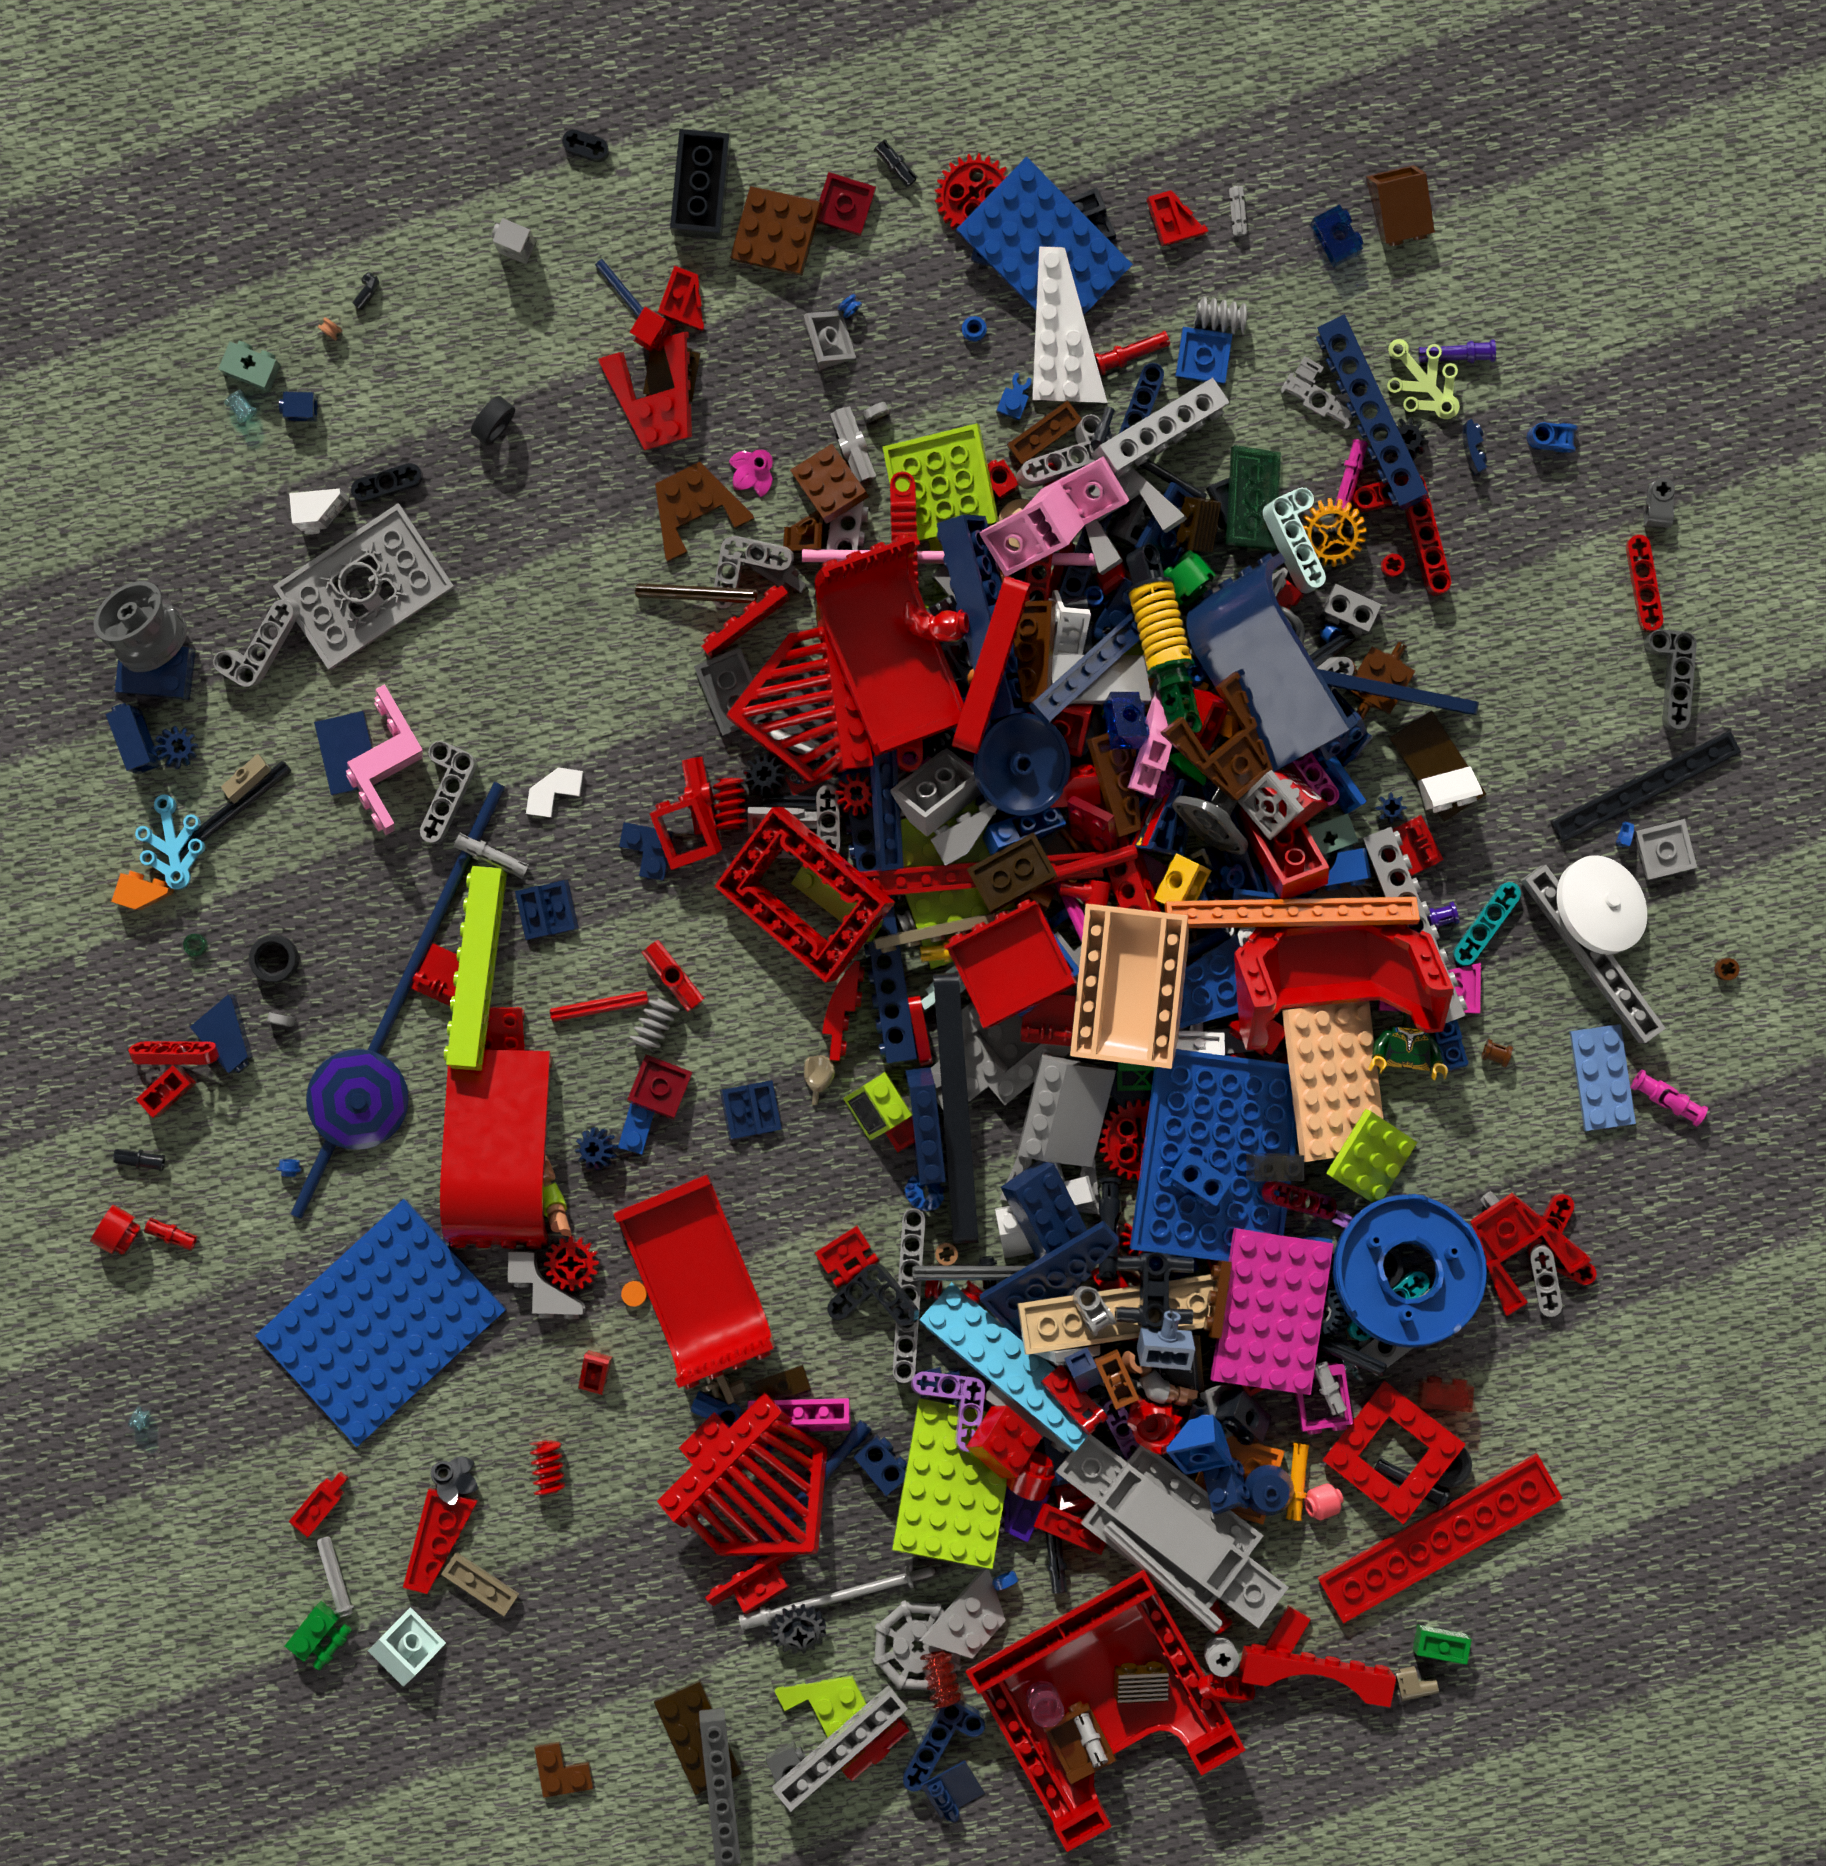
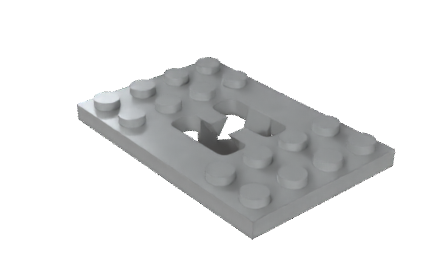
(401, 560)

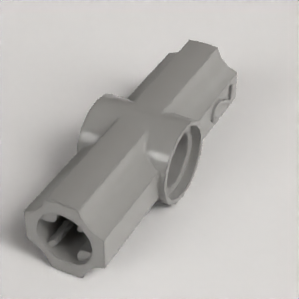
(853, 444)

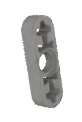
(1550, 1262)

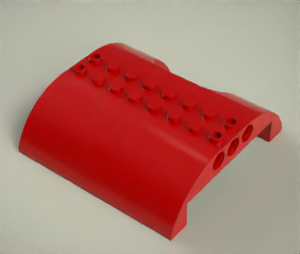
(1079, 1660)

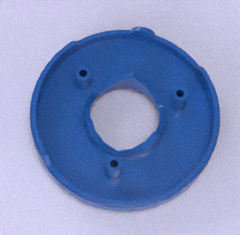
(1366, 1290)

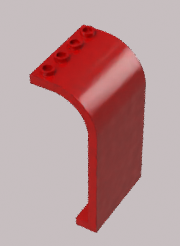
(892, 675)
(495, 1151)
(696, 1281)

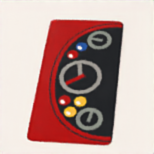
(798, 784)

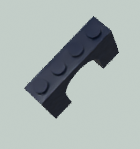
(926, 1126)

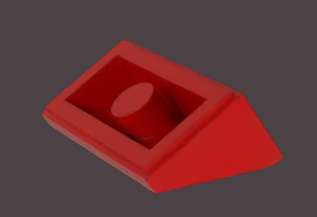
(1072, 1499)

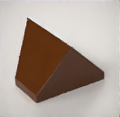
(805, 534)

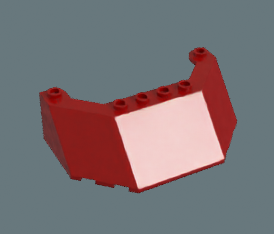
(1336, 966)

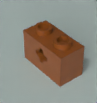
(1116, 1379)

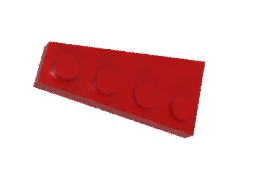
(435, 1538)

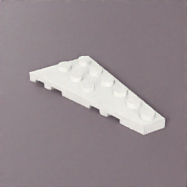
(1063, 350)

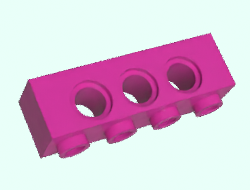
(817, 1414)

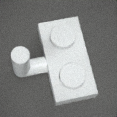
(1201, 1041)

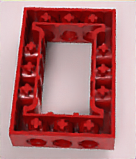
(741, 886)

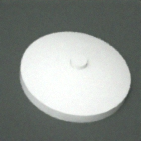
(1602, 905)

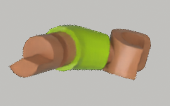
(554, 1202)

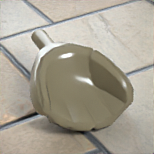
(818, 1074)

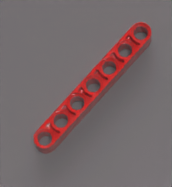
(991, 664)

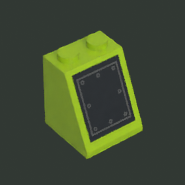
(878, 1106)

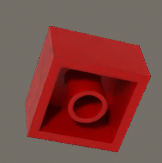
(1004, 1441)

